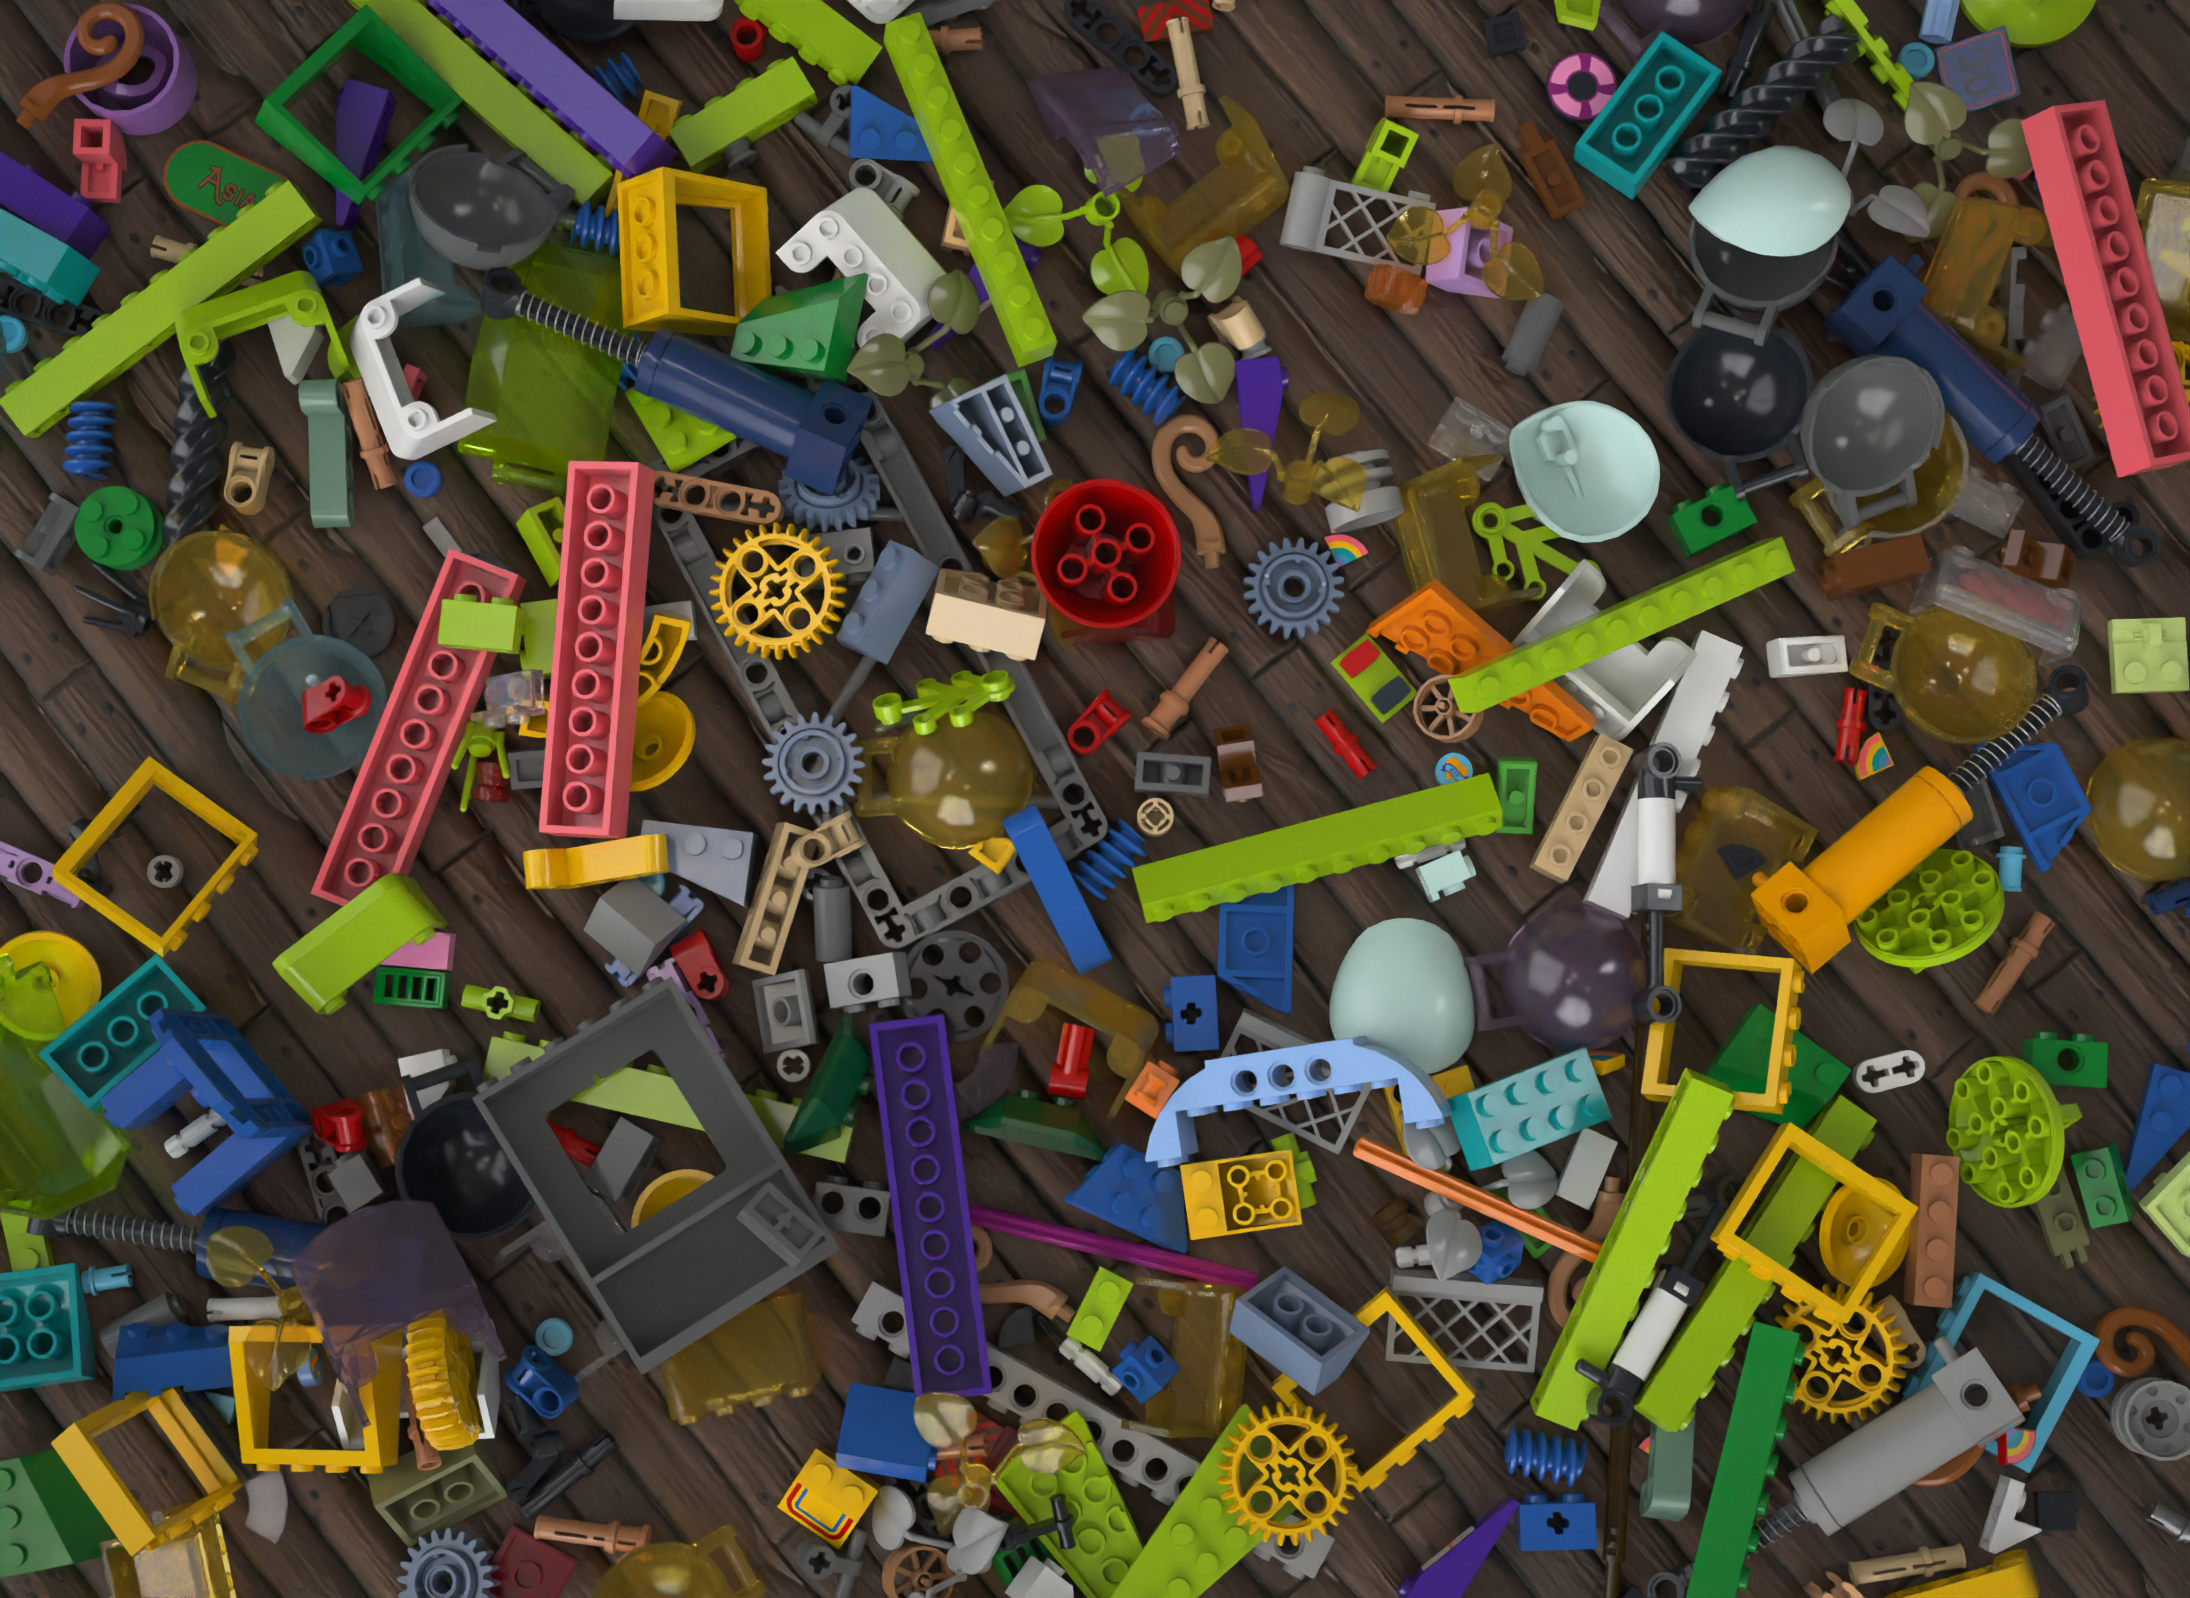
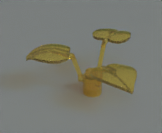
(1487, 183)
(1337, 480)
(1004, 555)
(270, 1347)
(946, 1418)

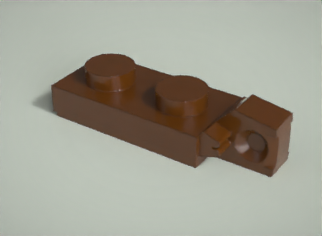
(1549, 172)

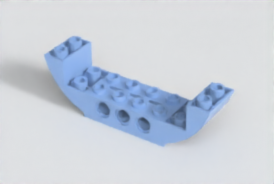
(1228, 1083)

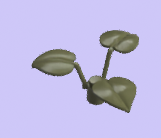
(1930, 120)
(1122, 317)
(886, 365)

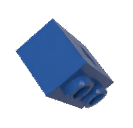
(1204, 1031)
(1574, 1533)

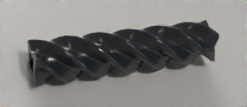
(1756, 109)
(196, 455)

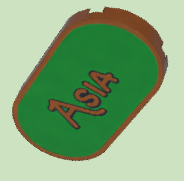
(215, 181)

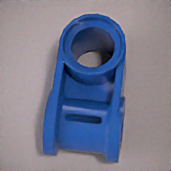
(1060, 384)
(541, 1382)

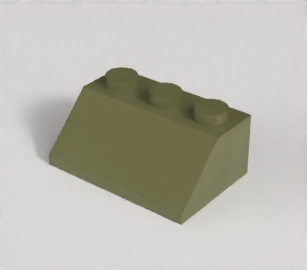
(437, 1498)

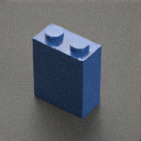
(882, 1435)

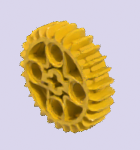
(761, 595)
(1818, 1350)
(443, 1382)
(1332, 1500)

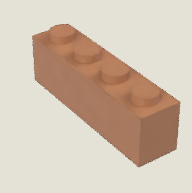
(1932, 1230)

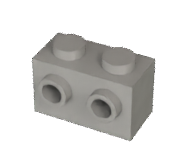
(854, 551)

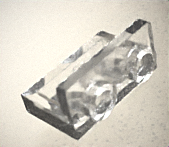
(1470, 432)
(1987, 504)

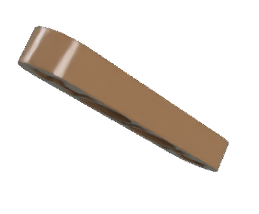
(713, 499)

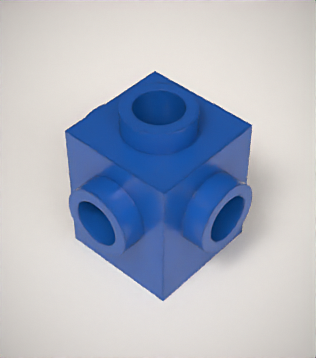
(332, 257)
(1500, 1252)
(1145, 1368)

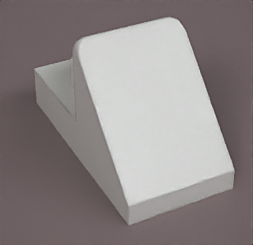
(2000, 1526)

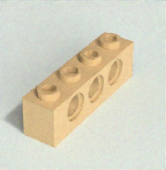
(1581, 808)
(773, 902)

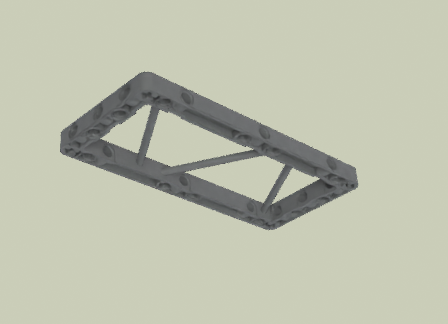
(774, 705)

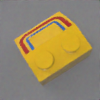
(828, 1497)

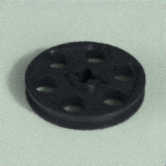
(970, 975)

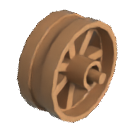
(1445, 708)
(914, 1574)

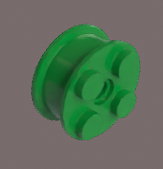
(100, 522)

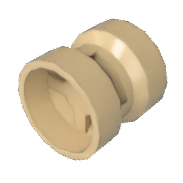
(1154, 823)

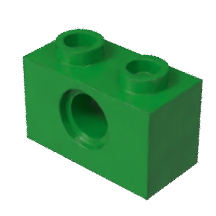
(1696, 536)
(2087, 1064)
(2103, 1185)

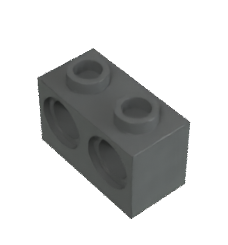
(361, 1181)
(851, 1217)

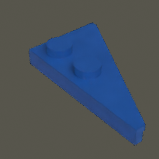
(883, 130)
(2159, 1122)

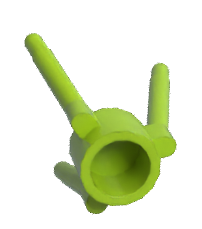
(480, 743)

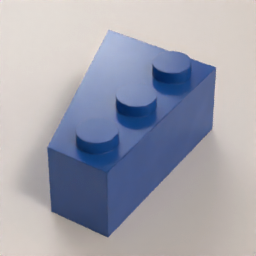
(171, 1357)

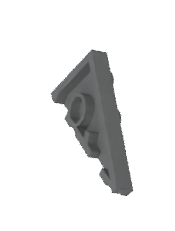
(2009, 302)

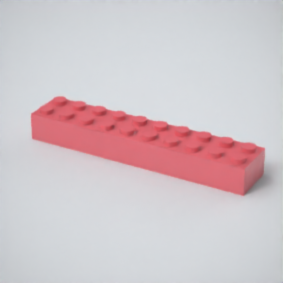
(2110, 286)
(597, 649)
(413, 741)

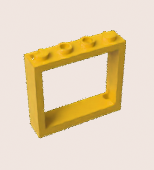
(112, 815)
(1786, 1021)
(1845, 1172)
(1428, 1429)
(112, 1495)

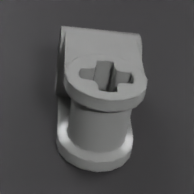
(891, 187)

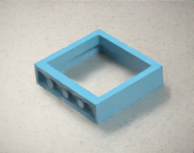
(2061, 1382)

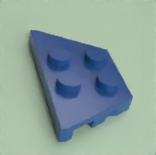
(2040, 799)
(1258, 947)
(1135, 1197)

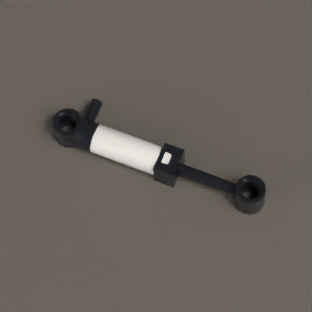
(1657, 884)
(1671, 1294)

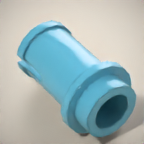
(2010, 867)
(106, 1278)

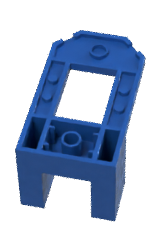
(224, 1072)

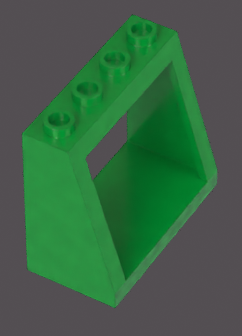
(390, 53)

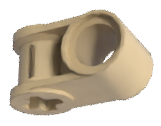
(1237, 324)
(249, 469)
(832, 839)
(1918, 1351)

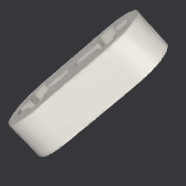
(1889, 1080)

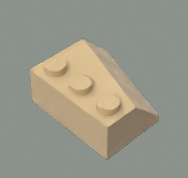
(987, 614)

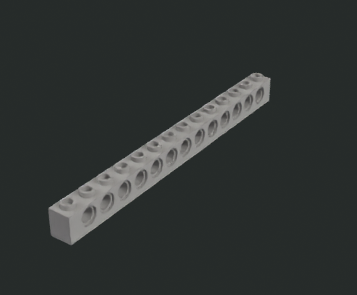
(880, 1299)

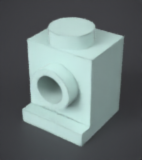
(1445, 874)

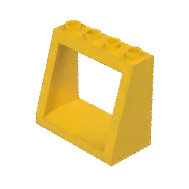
(651, 249)
(378, 1398)

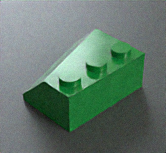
(804, 330)
(1745, 1060)
(45, 1515)

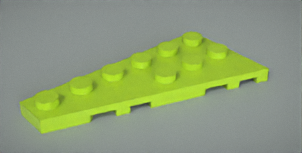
(1873, 47)

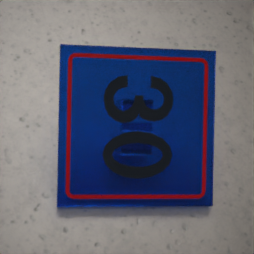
(1980, 69)

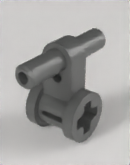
(829, 132)
(847, 1564)

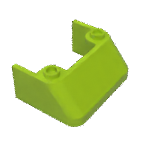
(206, 323)
(357, 940)

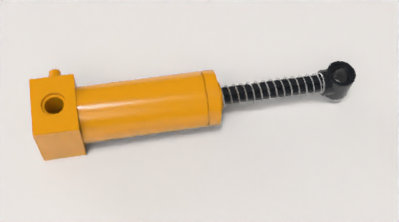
(1814, 905)

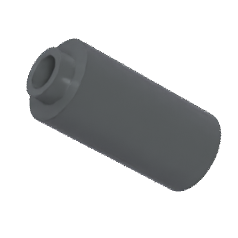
(1532, 334)
(832, 919)
(157, 1312)

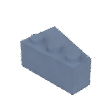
(995, 435)
(710, 857)

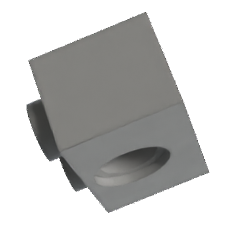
(846, 981)

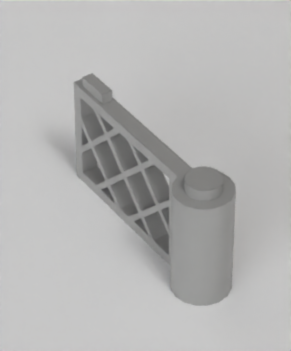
(1311, 208)

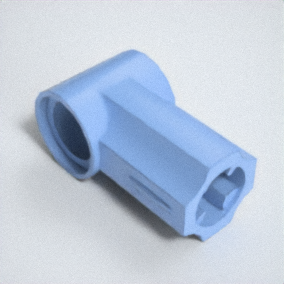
(1938, 21)

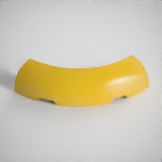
(657, 661)

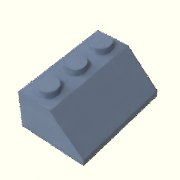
(887, 602)
(1297, 1329)

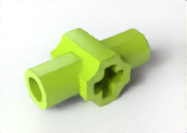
(483, 999)
(1302, 1166)

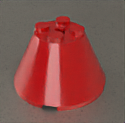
(1116, 525)

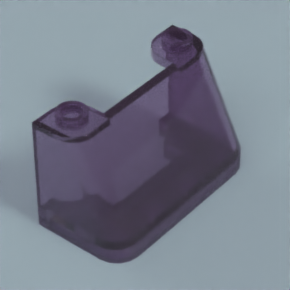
(1106, 123)

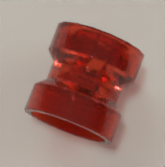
(490, 783)

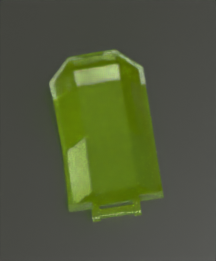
(545, 387)
(49, 1141)

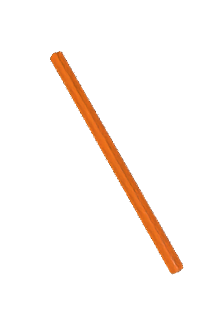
(1480, 1200)

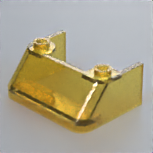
(1220, 204)
(1969, 268)
(1438, 537)
(1052, 983)
(1211, 1361)

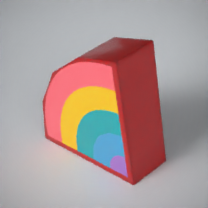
(2015, 1445)

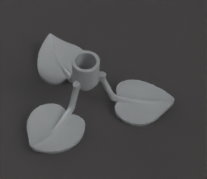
(1895, 205)
(1453, 1242)
(974, 1535)

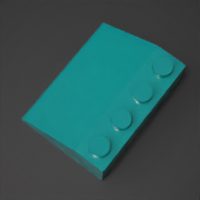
(44, 1328)

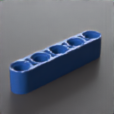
(1057, 889)

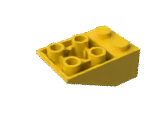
(1240, 1194)

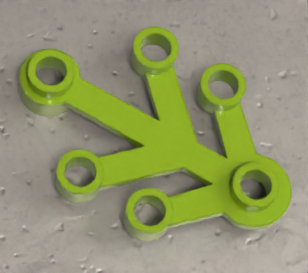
(1528, 543)
(943, 698)

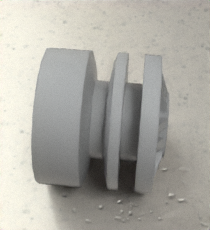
(1377, 503)
(2171, 1430)

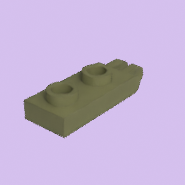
(2062, 1222)

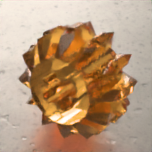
(1395, 289)

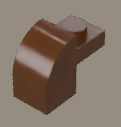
(2038, 561)
(1237, 763)

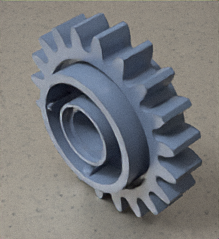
(851, 499)
(1298, 565)
(810, 740)
(451, 1554)

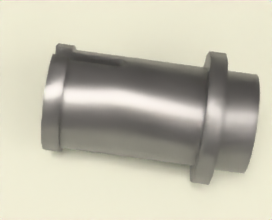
(2169, 1520)

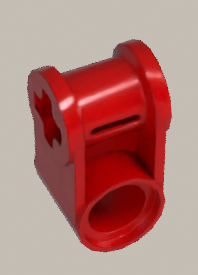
(333, 704)
(1102, 719)
(697, 960)
(340, 1125)

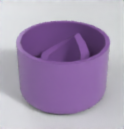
(153, 104)

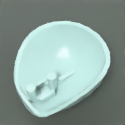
(1775, 202)
(1585, 469)
(1405, 993)

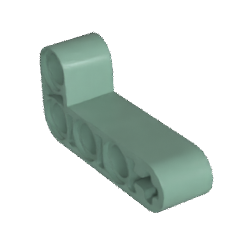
(329, 453)
(1669, 1480)

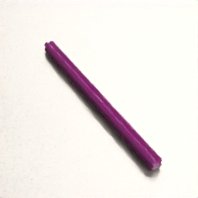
(1110, 1247)

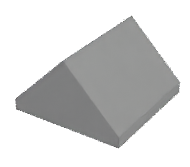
(634, 924)
(786, 1011)

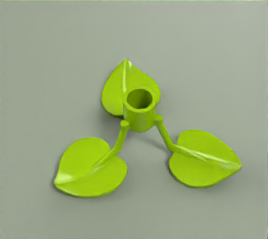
(1037, 217)

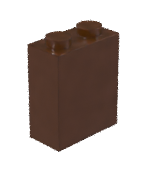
(1872, 567)

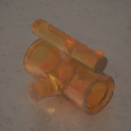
(385, 1122)

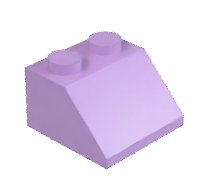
(1468, 253)

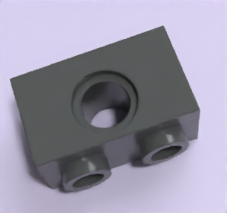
(1172, 774)

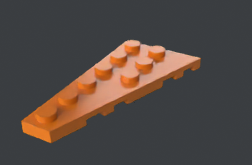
(1457, 639)

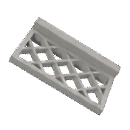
(1277, 1037)
(1470, 1288)

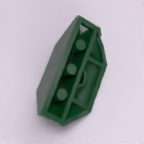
(833, 1091)
(1039, 1124)

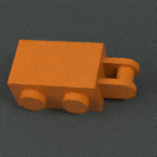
(1154, 1088)

